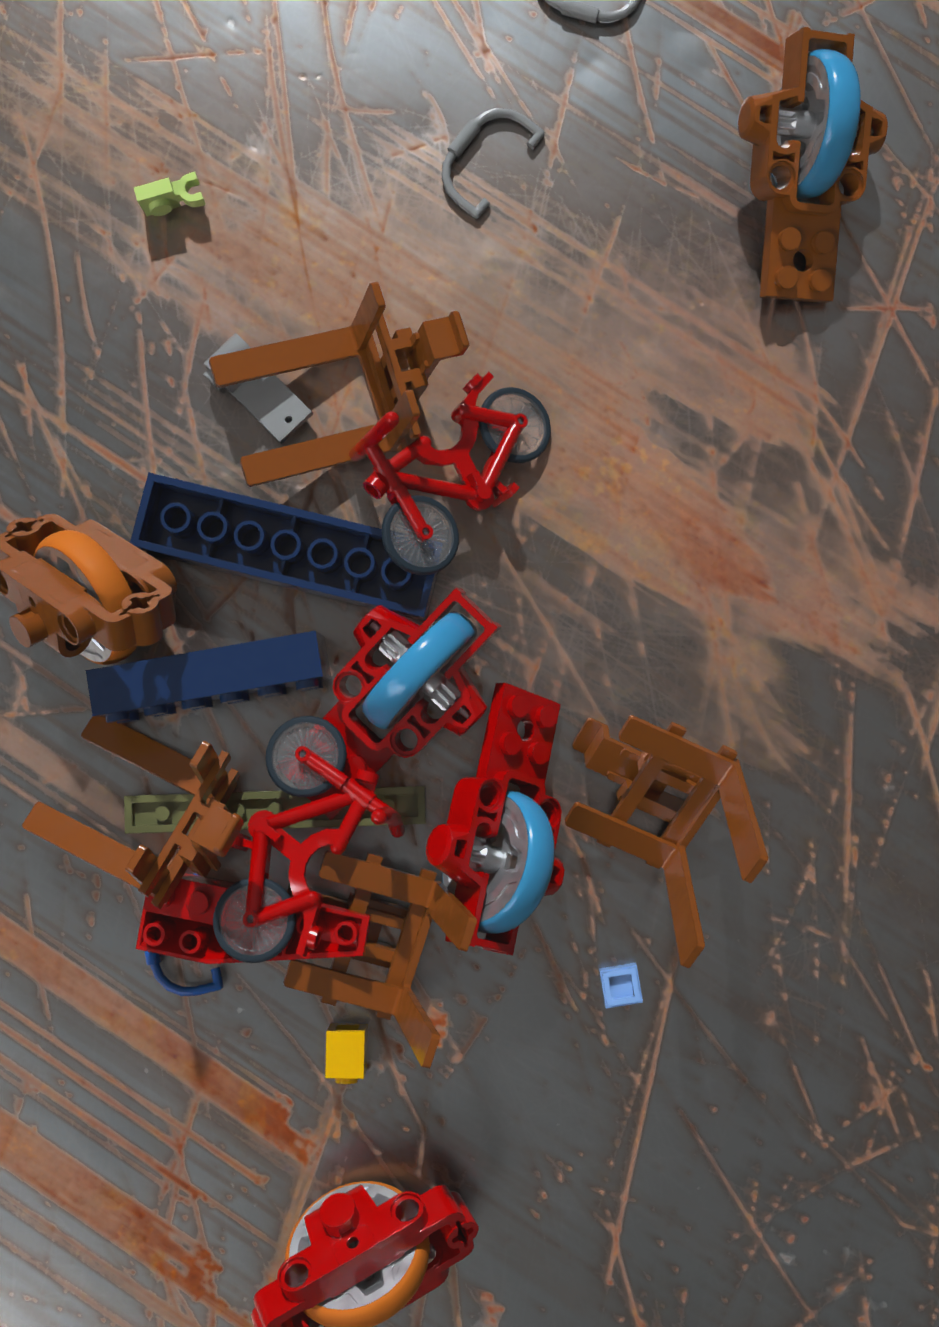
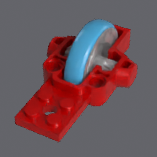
(420, 668)
(511, 876)

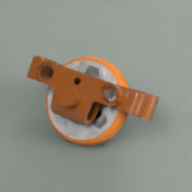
(83, 589)

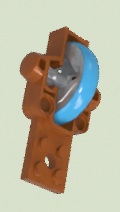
(809, 142)

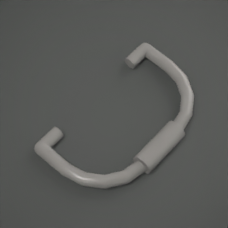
(590, 13)
(465, 137)

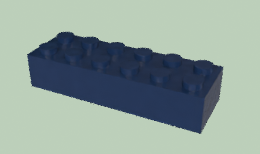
(209, 675)

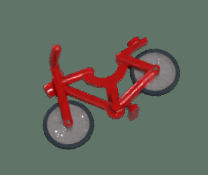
(422, 531)
(304, 760)

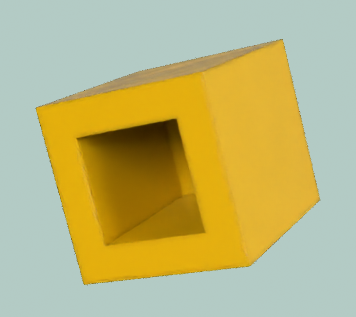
(346, 1052)

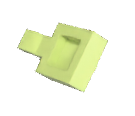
(163, 195)

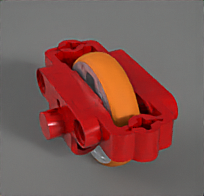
(365, 1256)

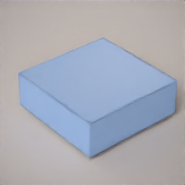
(620, 985)

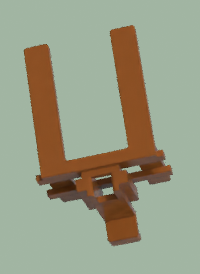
(386, 383)
(643, 778)
(209, 837)
(428, 901)

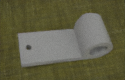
(265, 398)

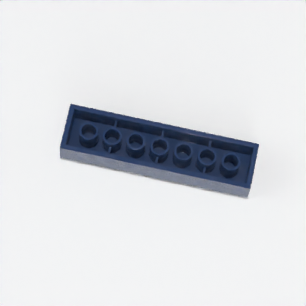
(276, 546)

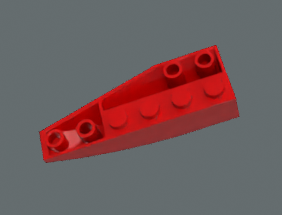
(186, 928)

